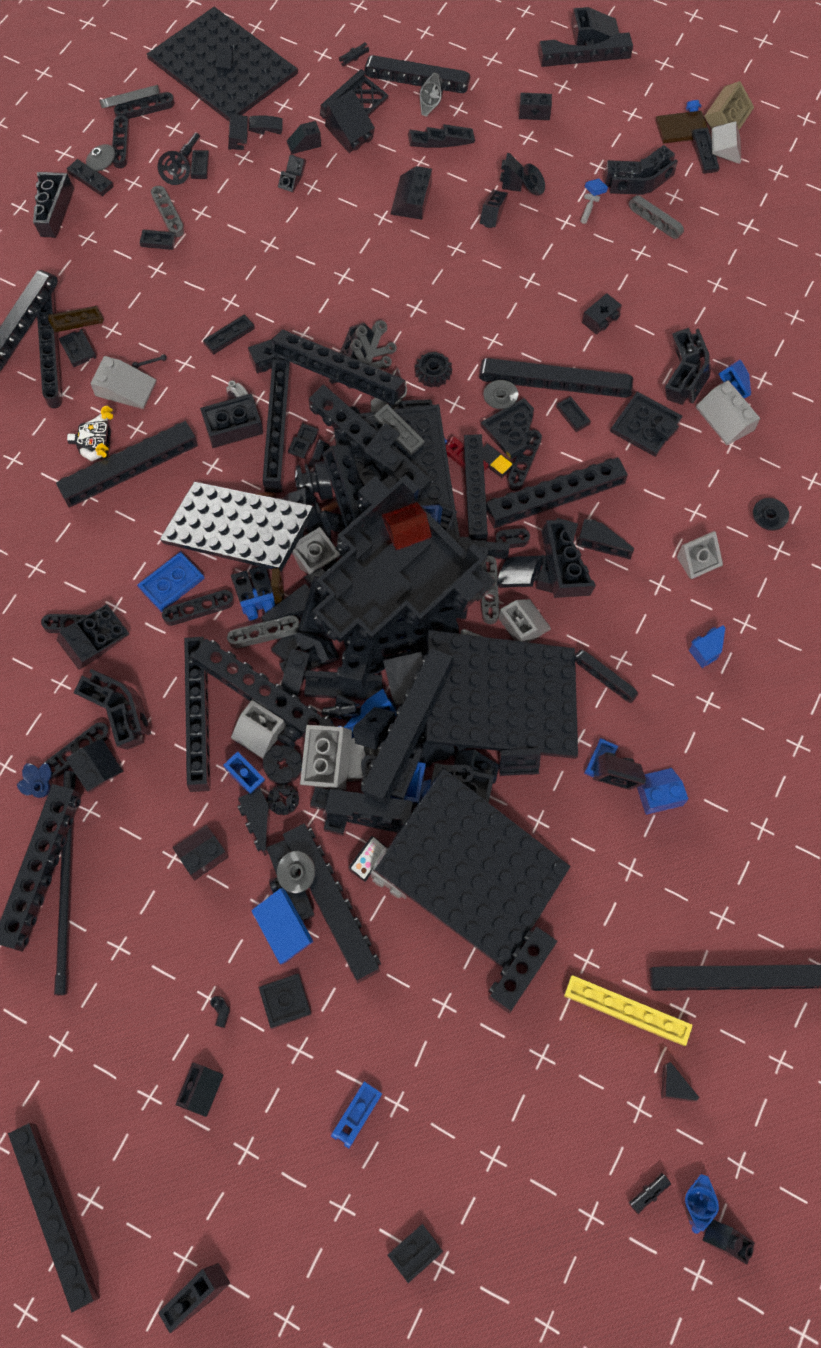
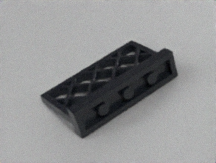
(355, 83)

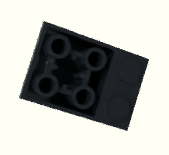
(592, 25)
(92, 636)

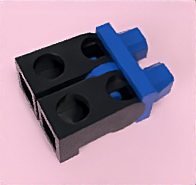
(253, 598)

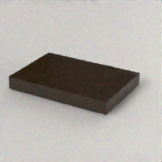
(679, 126)

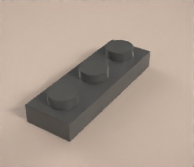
(408, 437)

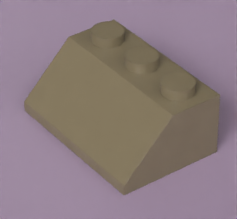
(730, 106)

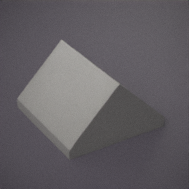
(727, 142)
(314, 551)
(700, 555)

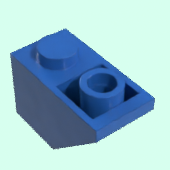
(709, 647)

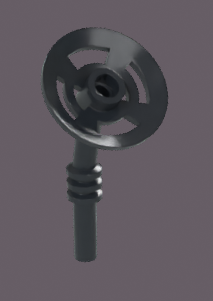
(173, 168)

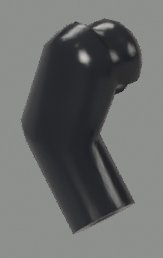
(222, 1009)

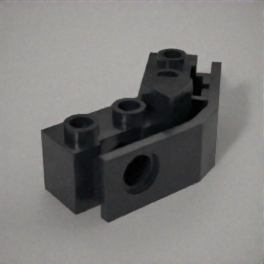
(641, 176)
(689, 372)
(122, 710)

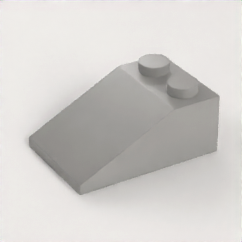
(122, 383)

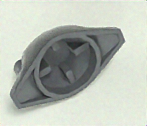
(431, 94)

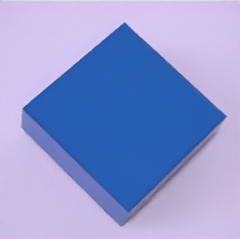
(596, 187)

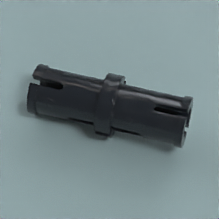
(354, 54)
(341, 711)
(650, 1193)

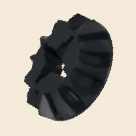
(278, 807)

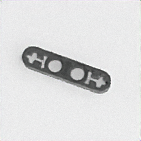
(129, 96)
(169, 210)
(671, 227)
(485, 605)
(263, 629)

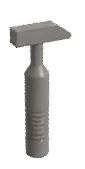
(589, 207)

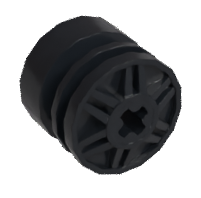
(314, 481)

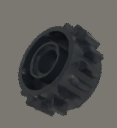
(433, 369)

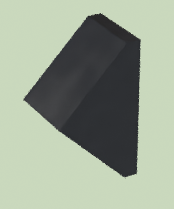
(675, 1086)

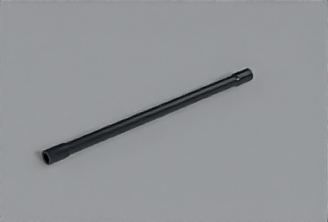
(61, 976)

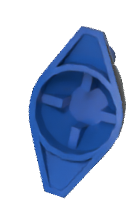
(701, 1204)

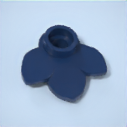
(33, 778)

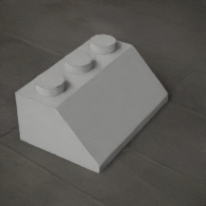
(728, 413)
(326, 756)

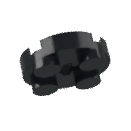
(279, 754)

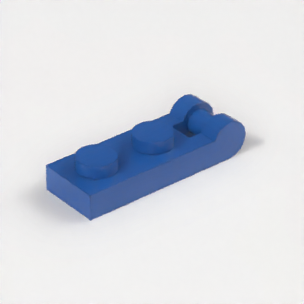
(357, 1114)

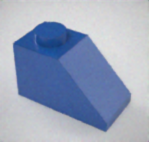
(738, 377)
(243, 772)

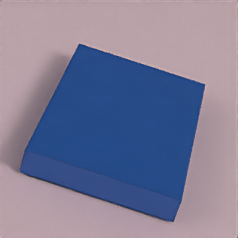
(170, 581)
(282, 926)

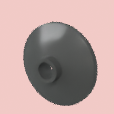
(100, 157)
(500, 394)
(288, 869)

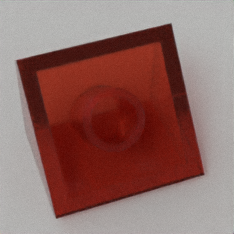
(407, 525)

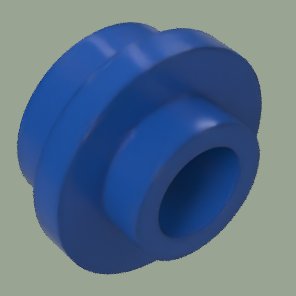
(693, 106)

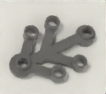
(370, 349)

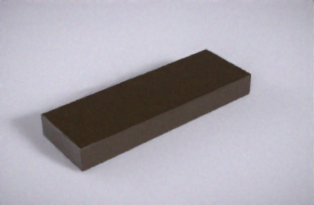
(75, 319)
(277, 586)

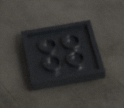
(639, 420)

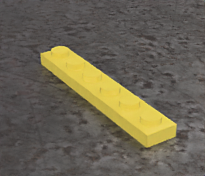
(628, 1010)

